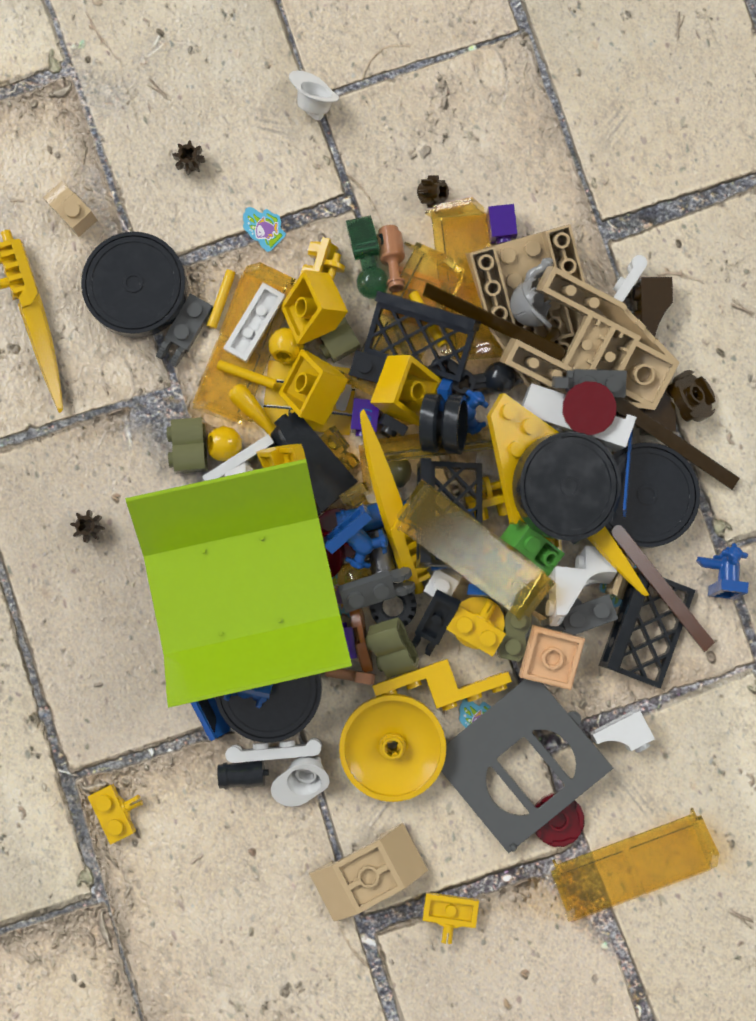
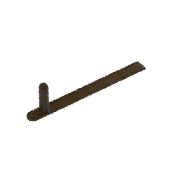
(497, 323)
(676, 443)

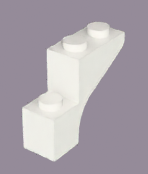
(588, 570)

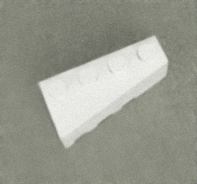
(548, 407)

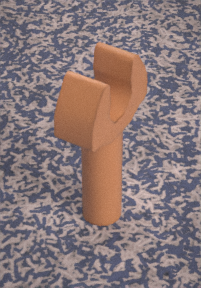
(355, 676)

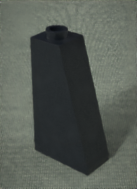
(326, 472)

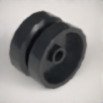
(443, 423)

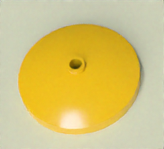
(399, 771)

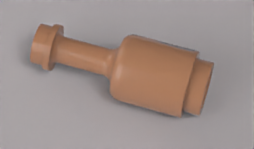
(392, 254)

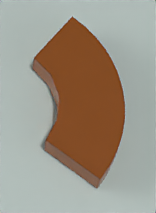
(364, 654)

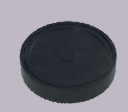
(134, 284)
(566, 486)
(660, 495)
(281, 716)

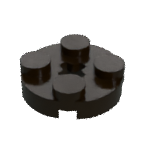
(692, 396)

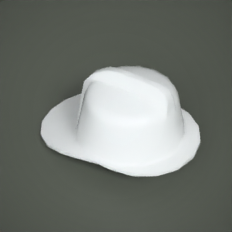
(312, 94)
(300, 782)

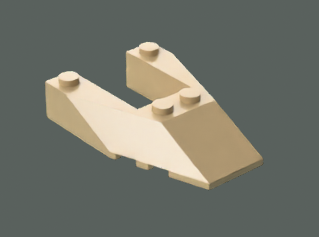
(605, 341)

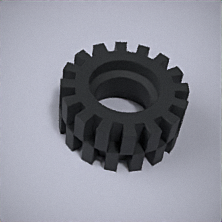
(406, 615)

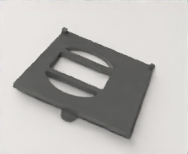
(479, 745)

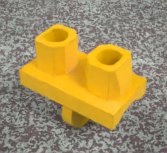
(326, 258)
(489, 498)

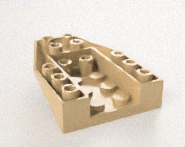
(504, 266)

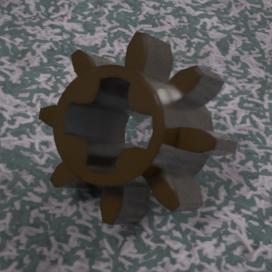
(191, 151)
(432, 191)
(80, 526)

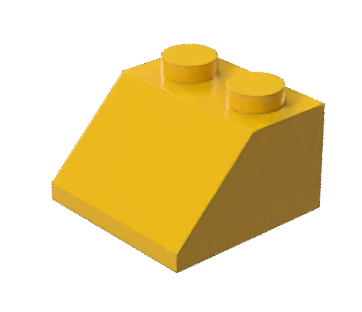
(313, 306)
(312, 387)
(403, 387)

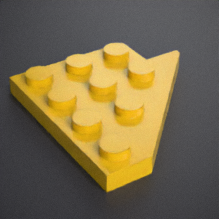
(512, 432)

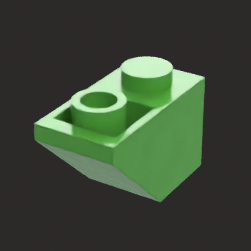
(533, 546)

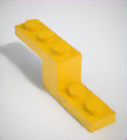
(443, 685)

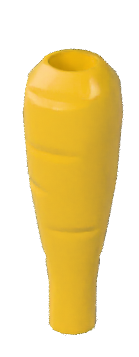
(248, 404)

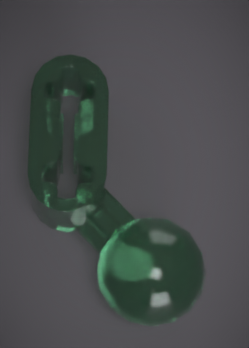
(365, 248)

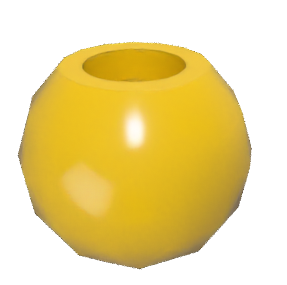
(283, 346)
(223, 443)

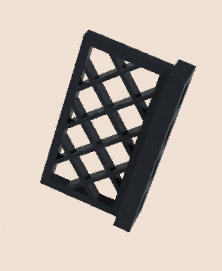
(429, 314)
(426, 471)
(625, 624)

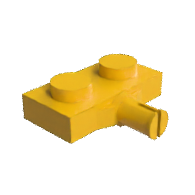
(477, 628)
(114, 812)
(450, 912)

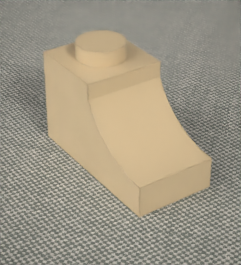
(70, 208)

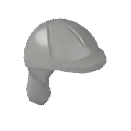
(526, 303)

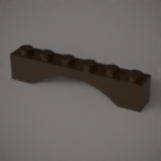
(653, 299)

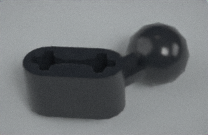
(497, 378)

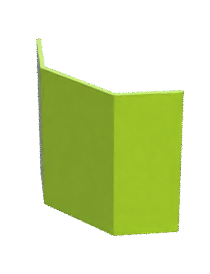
(239, 582)

